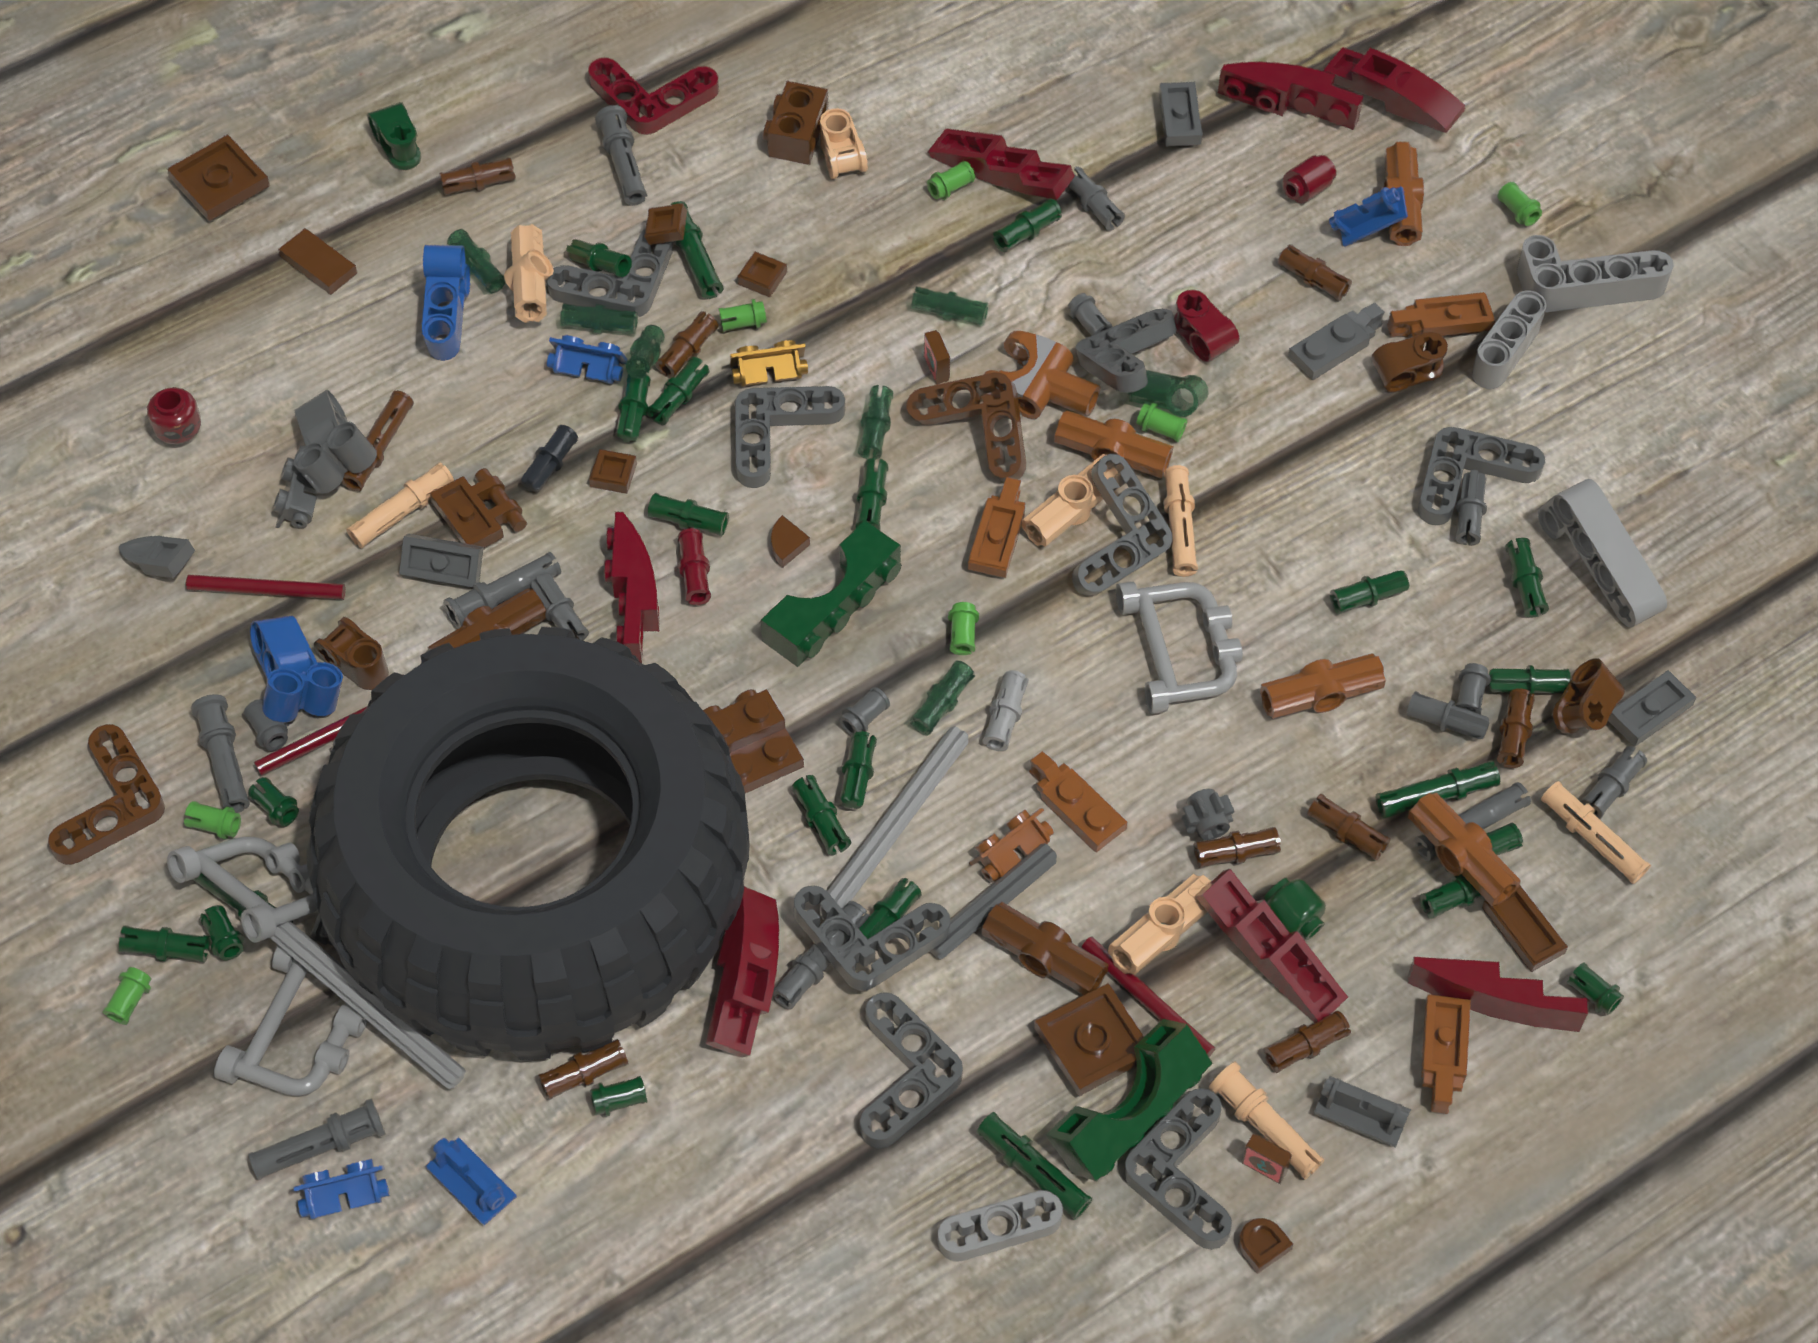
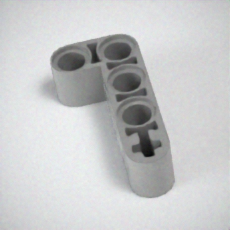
(1591, 280)
(1605, 549)

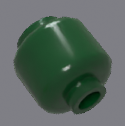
(1297, 906)

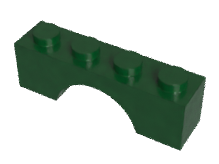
(801, 625)
(1167, 1066)

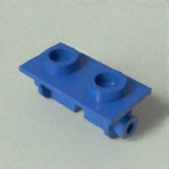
(1372, 216)
(601, 359)
(469, 1180)
(359, 1184)

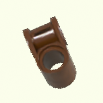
(1405, 362)
(351, 651)
(1588, 698)

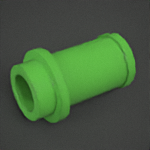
(944, 183)
(1526, 210)
(745, 315)
(1161, 422)
(963, 619)
(220, 821)
(127, 995)

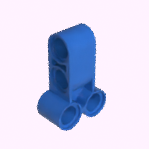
(448, 281)
(292, 671)

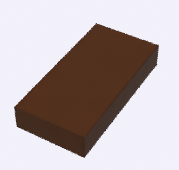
(317, 261)
(1526, 930)

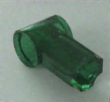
(1166, 392)

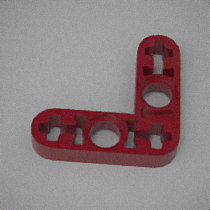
(653, 106)

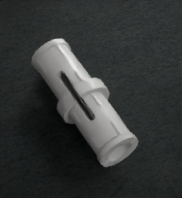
(1005, 710)

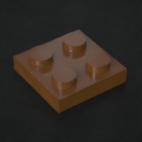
(218, 177)
(1091, 1039)

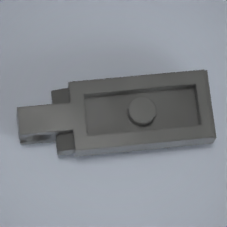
(1336, 341)

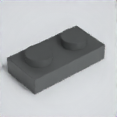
(1180, 113)
(441, 560)
(1651, 708)

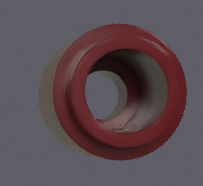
(1309, 178)

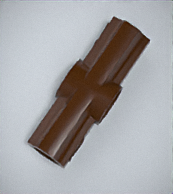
(516, 613)
(1044, 949)

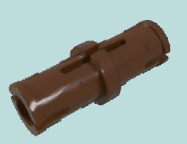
(477, 176)
(1314, 272)
(687, 344)
(1516, 728)
(1348, 826)
(1237, 847)
(1307, 1041)
(583, 1069)

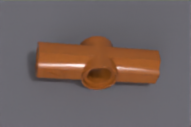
(1402, 170)
(1113, 438)
(1322, 685)
(1464, 849)

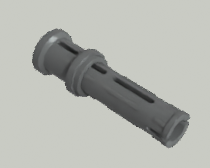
(619, 143)
(500, 589)
(218, 739)
(337, 1133)

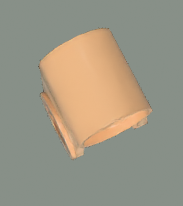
(841, 143)

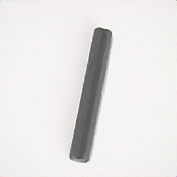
(1003, 890)

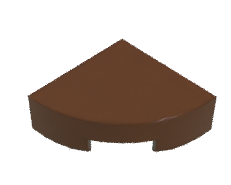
(787, 541)

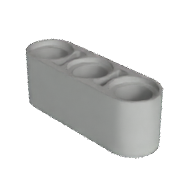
(1508, 339)

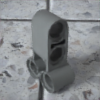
(330, 444)

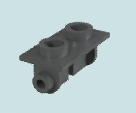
(293, 502)
(1362, 1111)

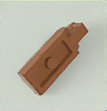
(1443, 316)
(998, 531)
(1076, 802)
(1445, 1048)

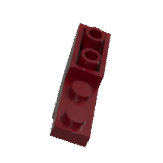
(1283, 85)
(1399, 85)
(632, 583)
(748, 976)

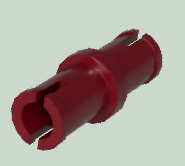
(694, 566)

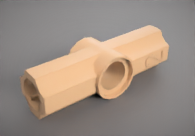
(528, 273)
(1061, 510)
(1150, 937)

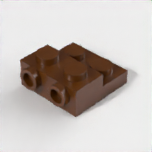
(756, 739)

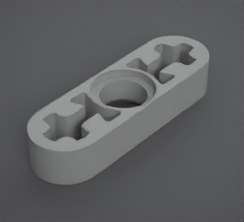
(1033, 1229)

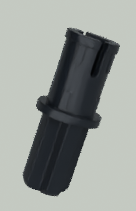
(549, 458)

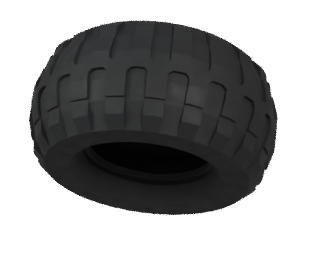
(504, 717)

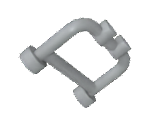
(1215, 619)
(259, 918)
(329, 1057)

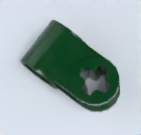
(396, 135)

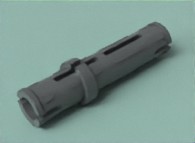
(1484, 814)
(810, 966)

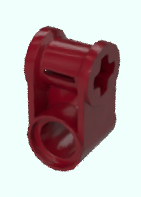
(1204, 326)

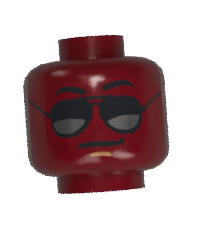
(174, 415)

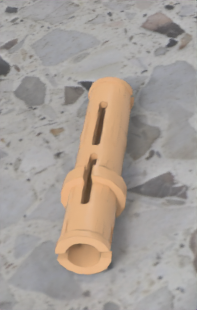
(412, 496)
(1179, 506)
(1560, 798)

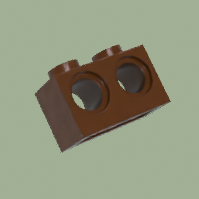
(796, 122)

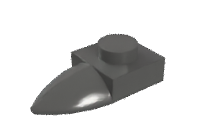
(158, 554)

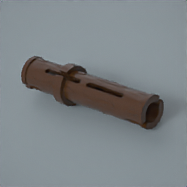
(396, 409)

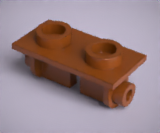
(999, 854)

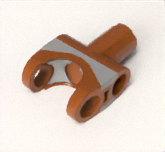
(1045, 376)

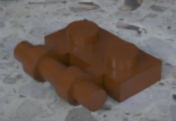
(467, 514)

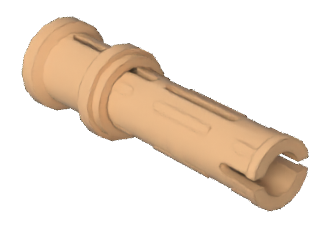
(1253, 1107)

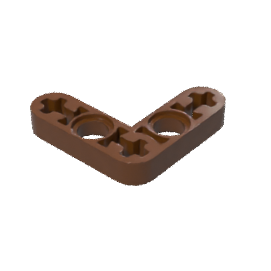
(991, 412)
(122, 806)

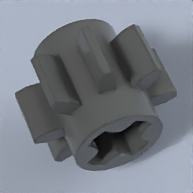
(1208, 814)

